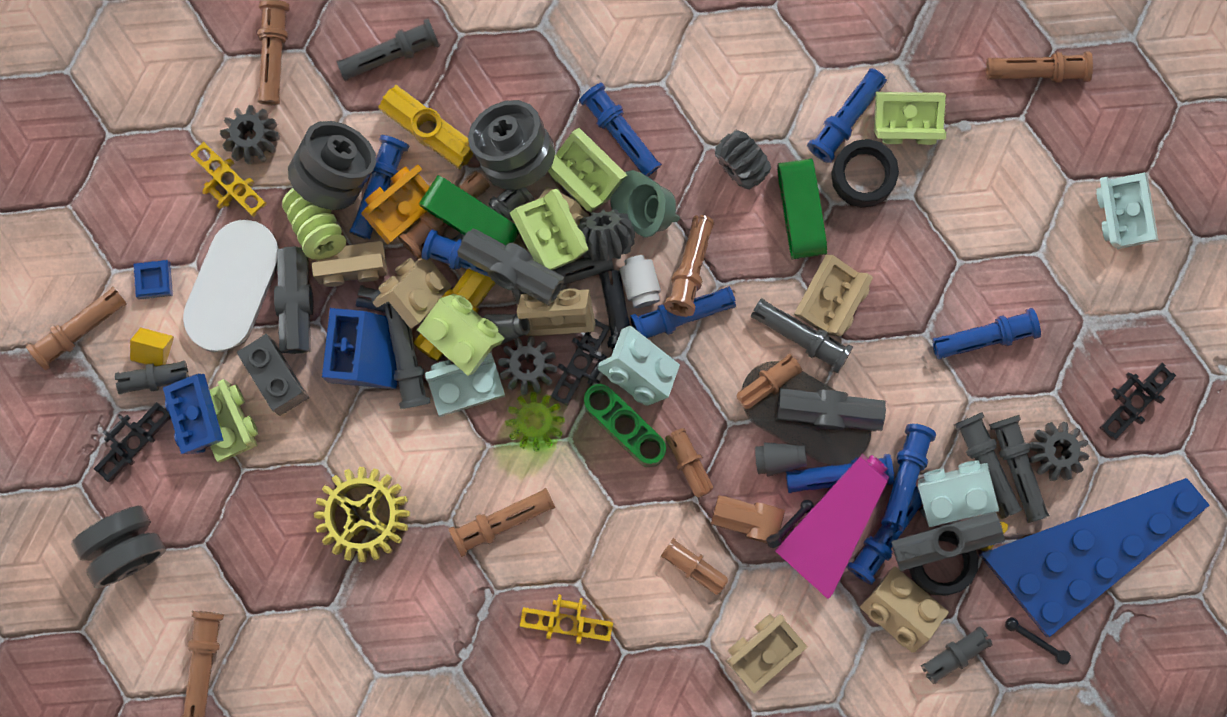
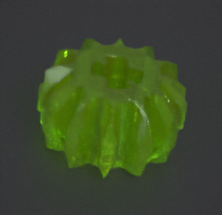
(532, 433)

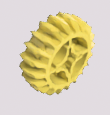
(352, 527)

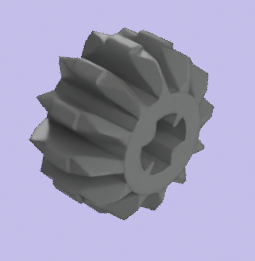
(240, 126)
(742, 159)
(607, 235)
(515, 369)
(1070, 454)

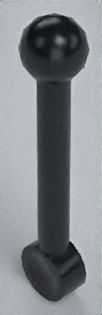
(775, 539)
(1061, 656)

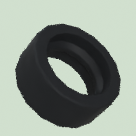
(870, 148)
(966, 577)

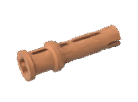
(272, 36)
(1054, 67)
(416, 236)
(687, 278)
(63, 338)
(540, 501)
(202, 646)

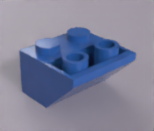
(359, 350)

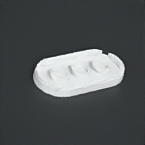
(231, 286)

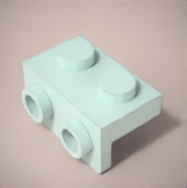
(1127, 211)
(640, 367)
(957, 493)

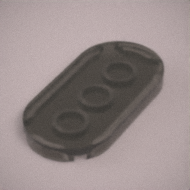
(822, 445)

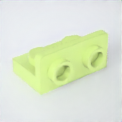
(236, 429)

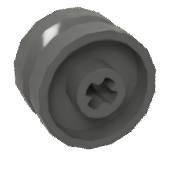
(511, 144)
(331, 165)
(118, 546)

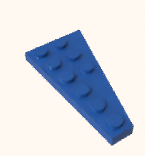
(1077, 561)

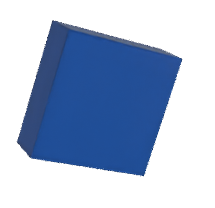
(153, 279)

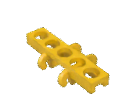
(240, 194)
(576, 619)

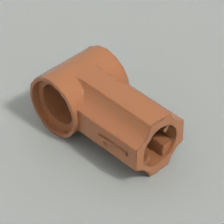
(754, 520)

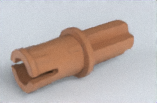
(769, 382)
(689, 462)
(694, 567)

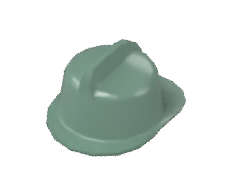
(646, 203)

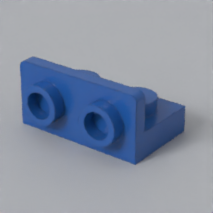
(192, 414)

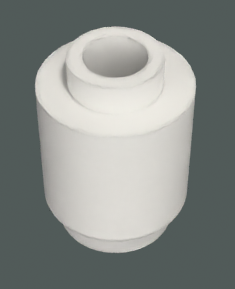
(640, 281)

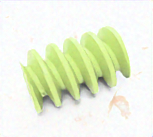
(314, 227)

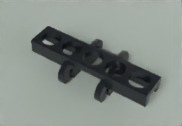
(580, 373)
(1126, 405)
(136, 430)

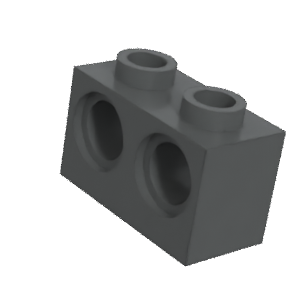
(272, 375)

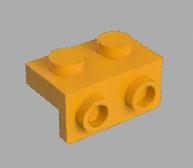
(398, 206)

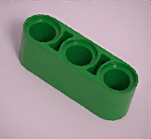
(802, 208)
(465, 212)
(620, 409)

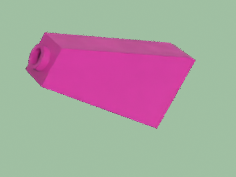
(831, 529)

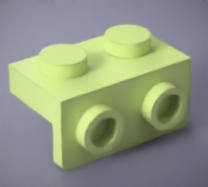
(909, 117)
(586, 171)
(550, 230)
(460, 332)

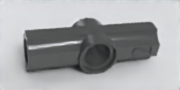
(510, 266)
(293, 300)
(831, 410)
(970, 536)

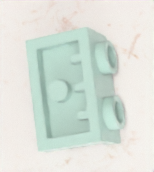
(456, 391)

